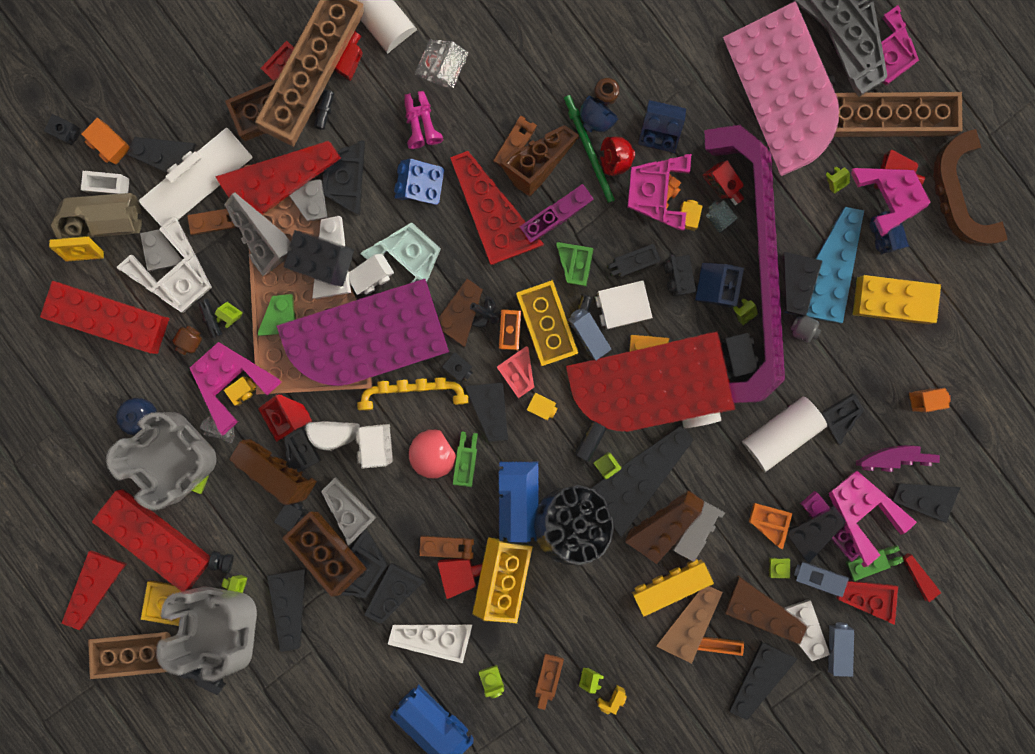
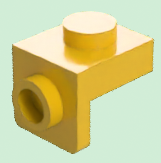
(618, 699)

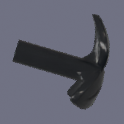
(485, 313)

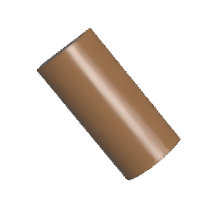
(125, 655)

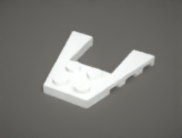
(183, 283)

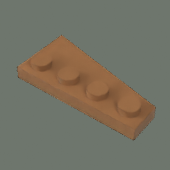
(689, 628)

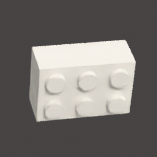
(374, 445)

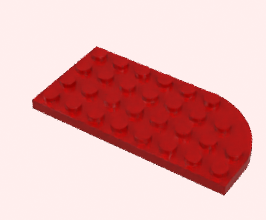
(654, 384)

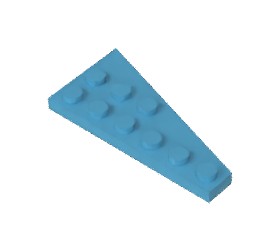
(837, 267)

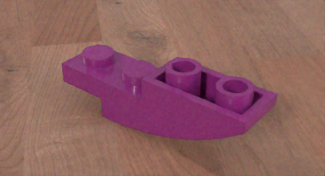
(556, 213)
(894, 456)
(814, 505)

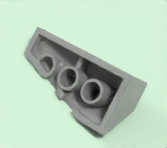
(265, 240)

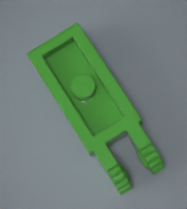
(465, 462)
(858, 572)

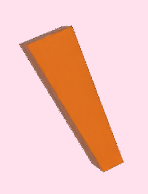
(725, 646)

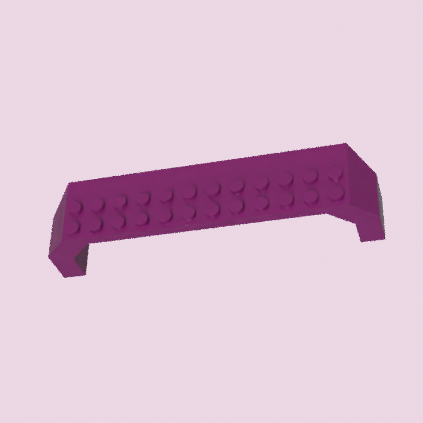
(772, 373)

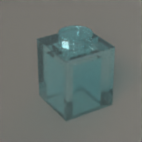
(721, 215)

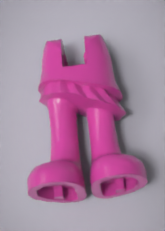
(413, 116)

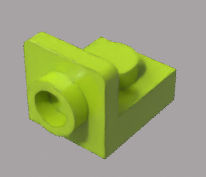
(492, 681)

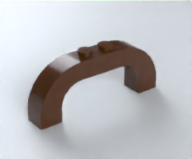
(952, 198)

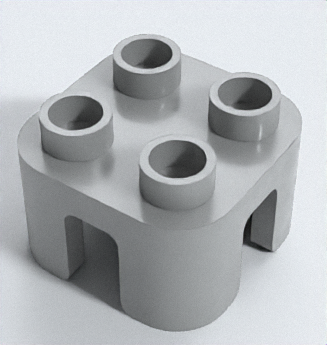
(162, 459)
(212, 633)

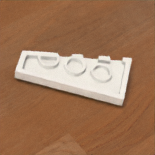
(333, 231)
(435, 640)

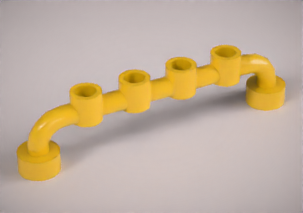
(403, 386)

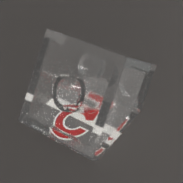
(441, 62)

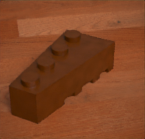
(271, 472)
(661, 531)
(759, 610)

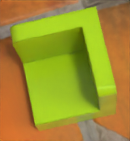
(607, 465)

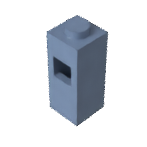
(589, 333)
(821, 578)
(841, 650)

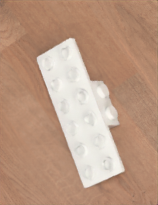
(195, 177)

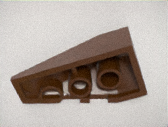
(535, 162)

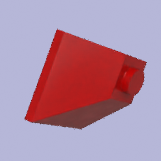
(284, 416)

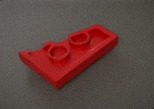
(872, 598)

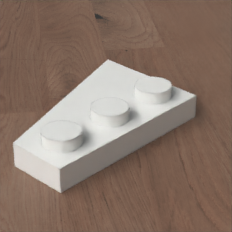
(813, 641)

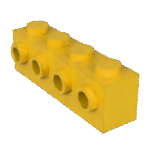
(672, 587)

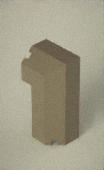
(97, 216)

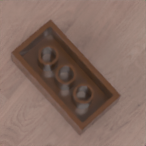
(247, 107)
(324, 553)

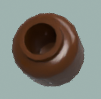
(606, 91)
(187, 340)

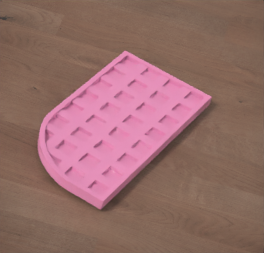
(786, 86)

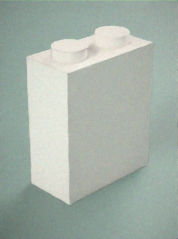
(623, 305)

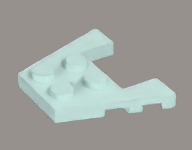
(410, 248)

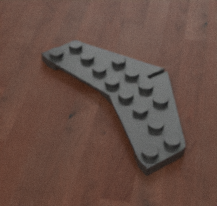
(854, 37)

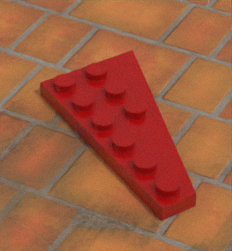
(275, 179)
(492, 212)

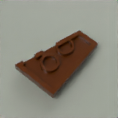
(458, 316)

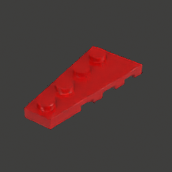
(94, 581)

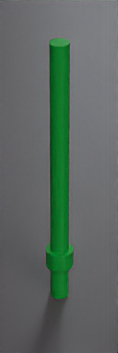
(574, 115)

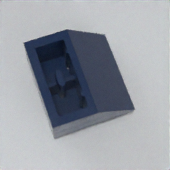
(662, 126)
(890, 242)
(719, 284)

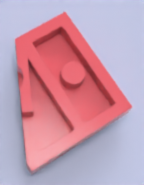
(518, 372)

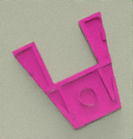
(216, 371)
(855, 499)

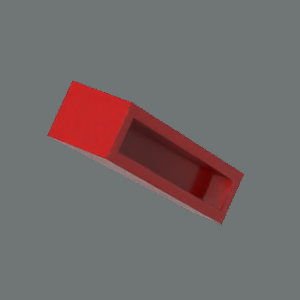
(924, 583)

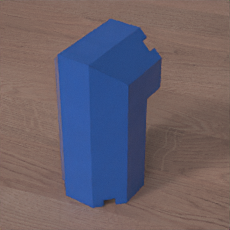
(519, 501)
(430, 725)

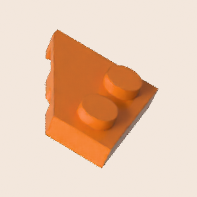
(771, 522)

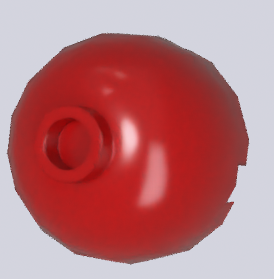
(617, 155)

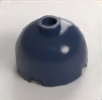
(596, 115)
(131, 413)

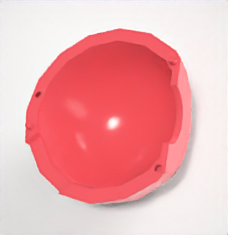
(431, 454)

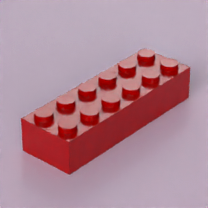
(104, 317)
(152, 540)

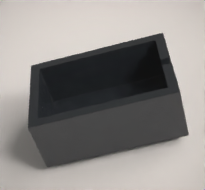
(319, 258)

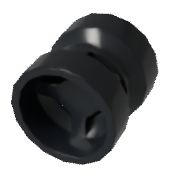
(221, 562)

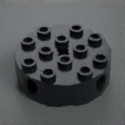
(573, 525)

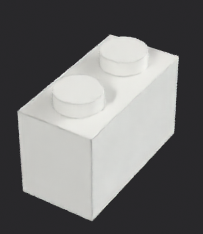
(104, 183)
(369, 274)

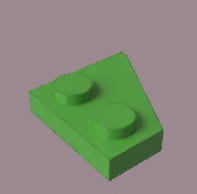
(575, 262)
(278, 312)

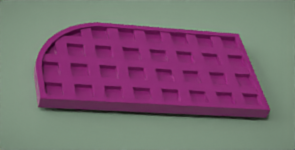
(365, 336)

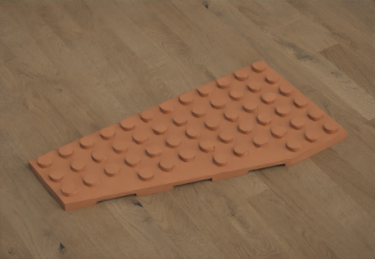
(268, 349)

